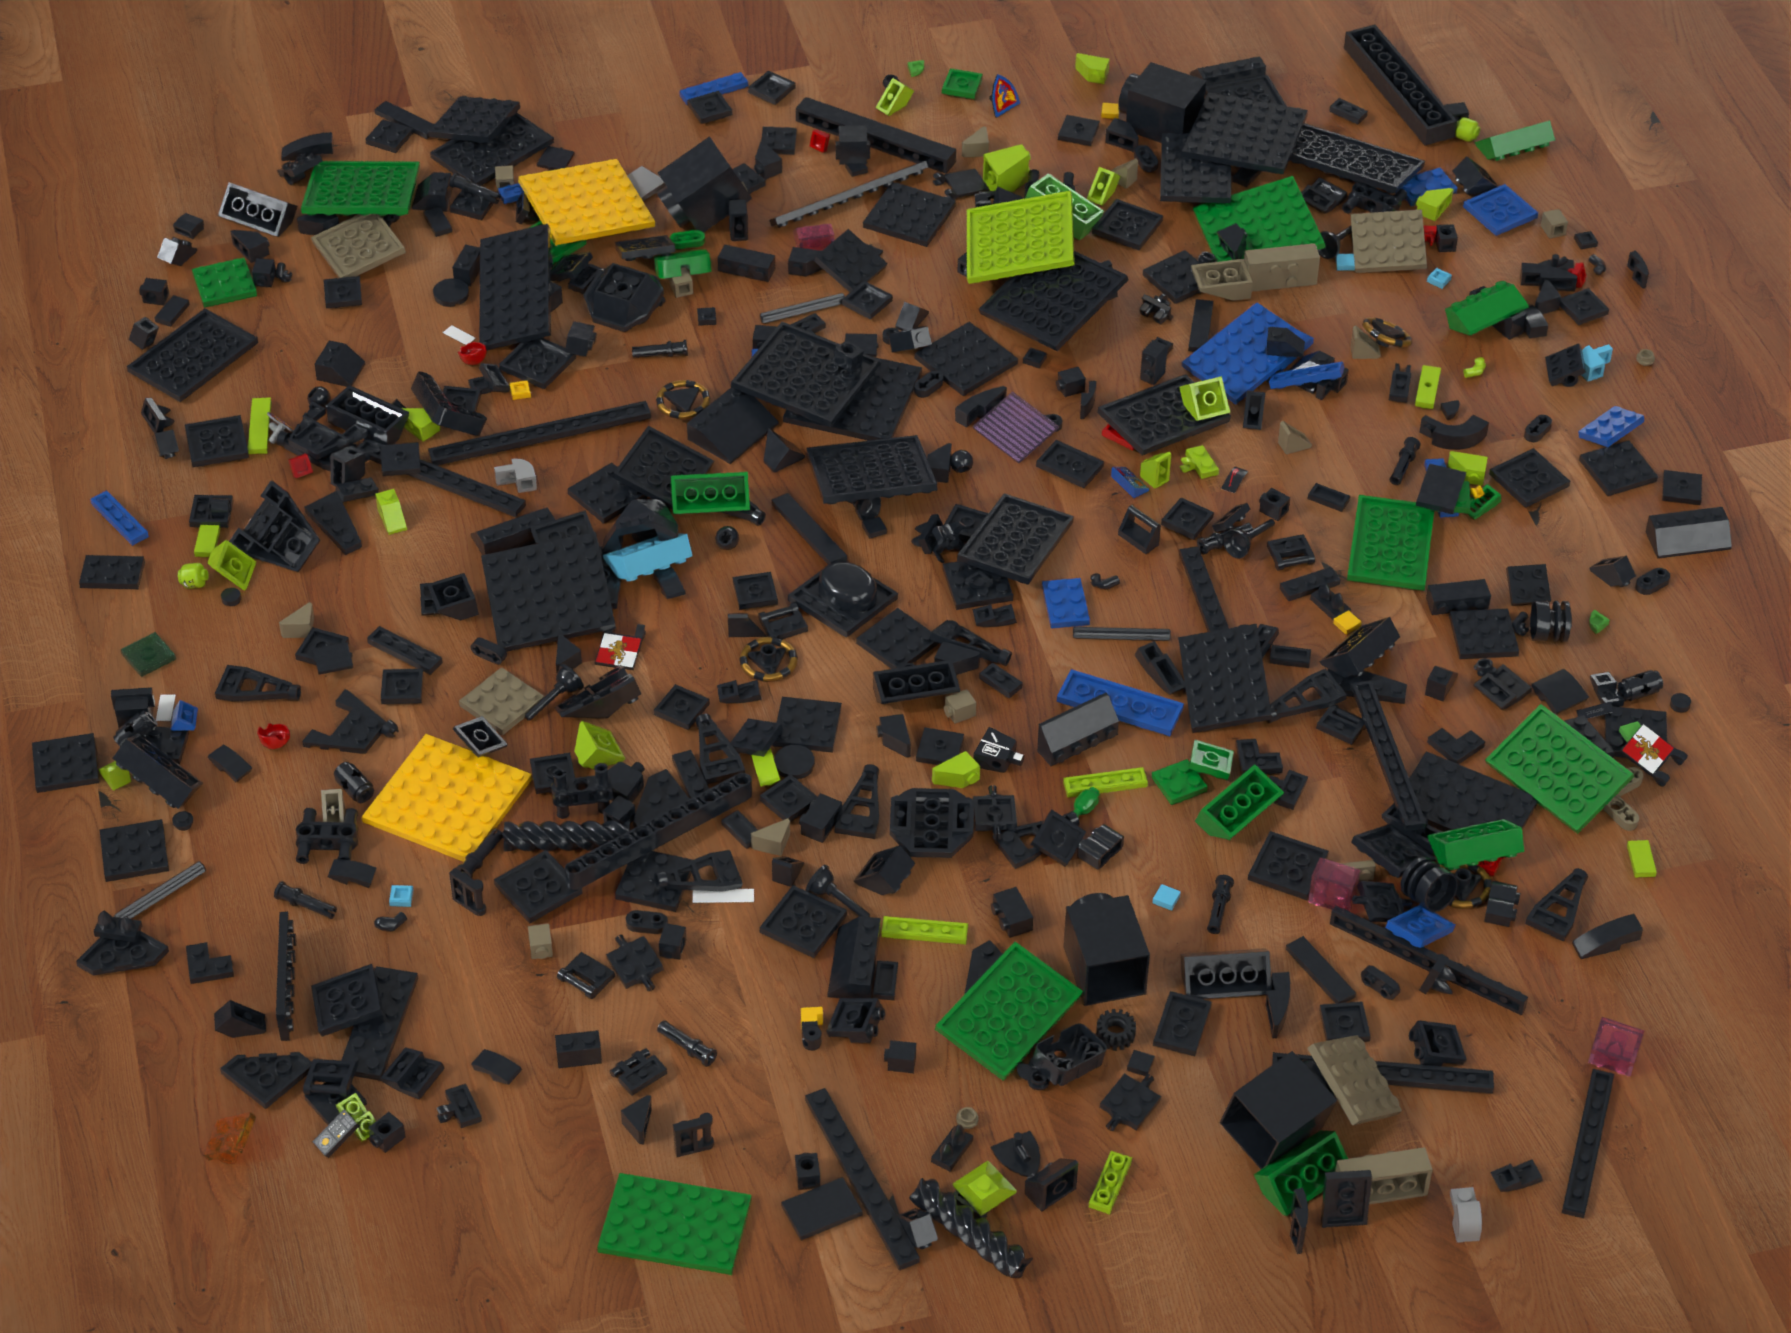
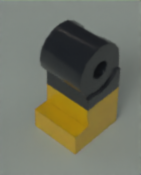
(811, 1033)

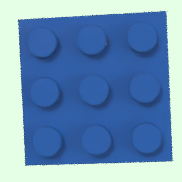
(1500, 209)

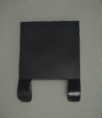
(962, 183)

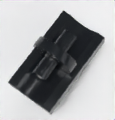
(1158, 305)

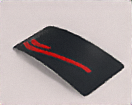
(1234, 479)

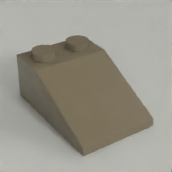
(1224, 279)

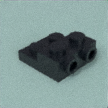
(856, 1019)
(1437, 1043)

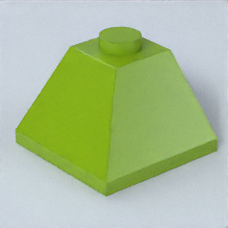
(1205, 398)
(232, 564)
(596, 746)
(984, 1188)

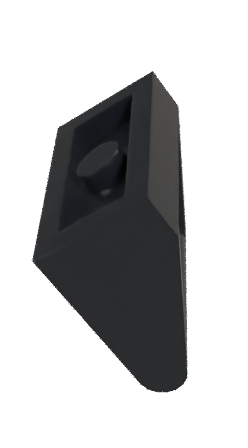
(1136, 534)

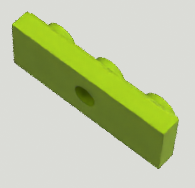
(1428, 387)
(1110, 1182)

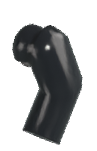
(1096, 581)

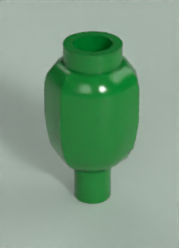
(1086, 801)

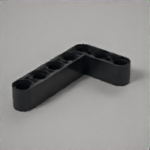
(441, 410)

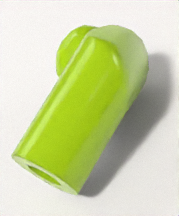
(1477, 369)

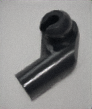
(1599, 263)
(282, 274)
(1519, 624)
(390, 924)

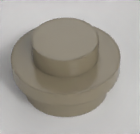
(1645, 357)
(967, 1118)

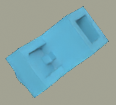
(1595, 361)

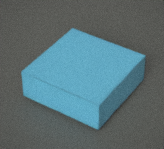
(1345, 262)
(1439, 278)
(401, 896)
(1166, 897)

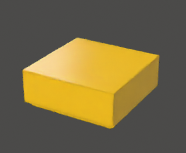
(1110, 111)
(520, 390)
(1347, 622)

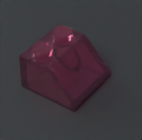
(814, 237)
(1616, 1046)

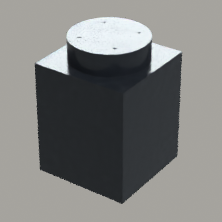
(1161, 101)
(700, 187)
(1106, 948)
(1279, 1109)

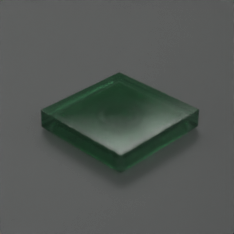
(148, 654)

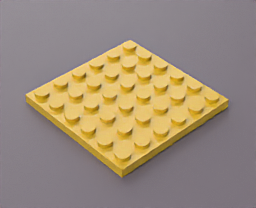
(586, 201)
(446, 797)

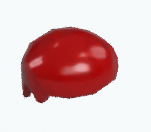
(472, 353)
(274, 736)

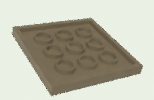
(1388, 241)
(358, 245)
(1355, 1079)

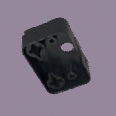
(1082, 1050)

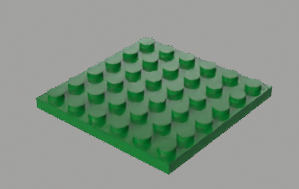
(361, 188)
(1268, 213)

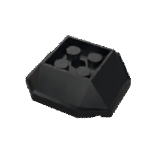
(622, 297)
(931, 821)

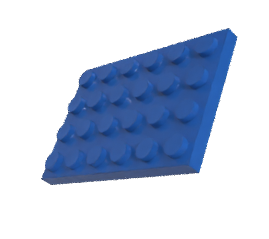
(1241, 353)

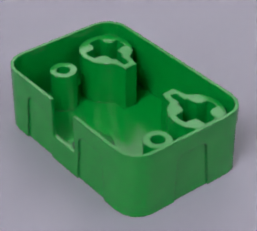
(670, 266)

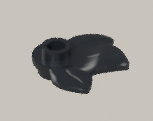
(1035, 1077)

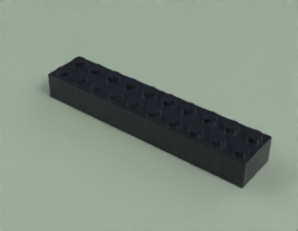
(1400, 84)

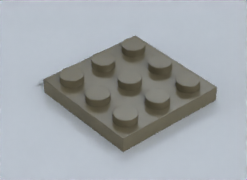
(501, 700)

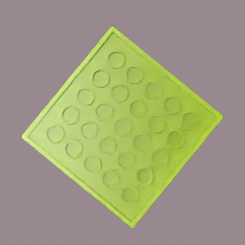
(1020, 237)

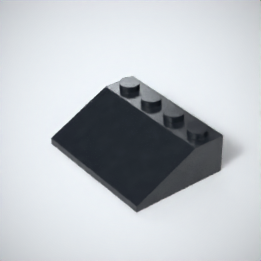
(730, 425)

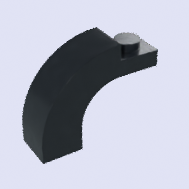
(1454, 436)

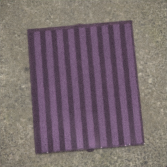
(1015, 427)

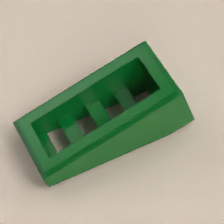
(1495, 499)

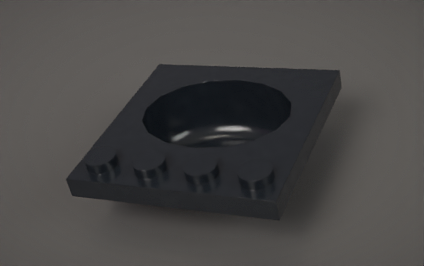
(843, 597)

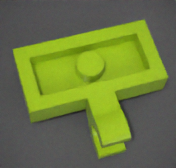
(1201, 461)

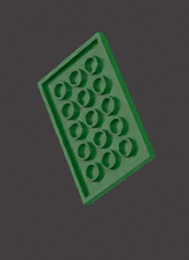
(1390, 543)
(1559, 768)
(1008, 1010)
(675, 1223)

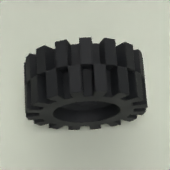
(1116, 1019)

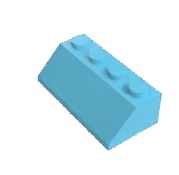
(648, 556)

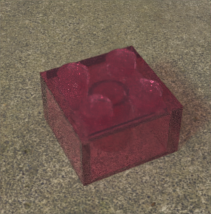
(1333, 885)

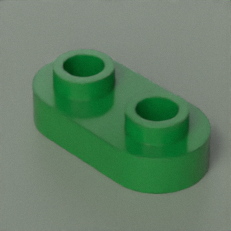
(688, 239)

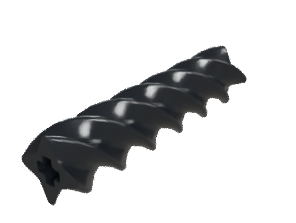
(566, 836)
(972, 1231)

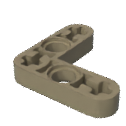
(1618, 816)

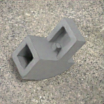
(518, 472)
(1467, 1215)

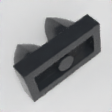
(525, 210)
(155, 416)
(927, 539)
(1329, 602)
(117, 928)
(1436, 977)
(952, 1148)

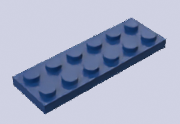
(1130, 704)

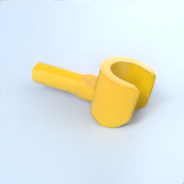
(1477, 492)

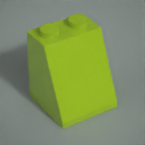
(1006, 168)

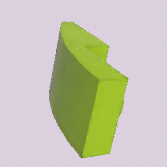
(766, 769)
(357, 1110)

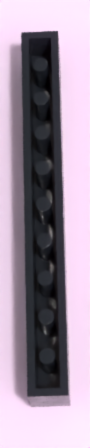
(881, 136)

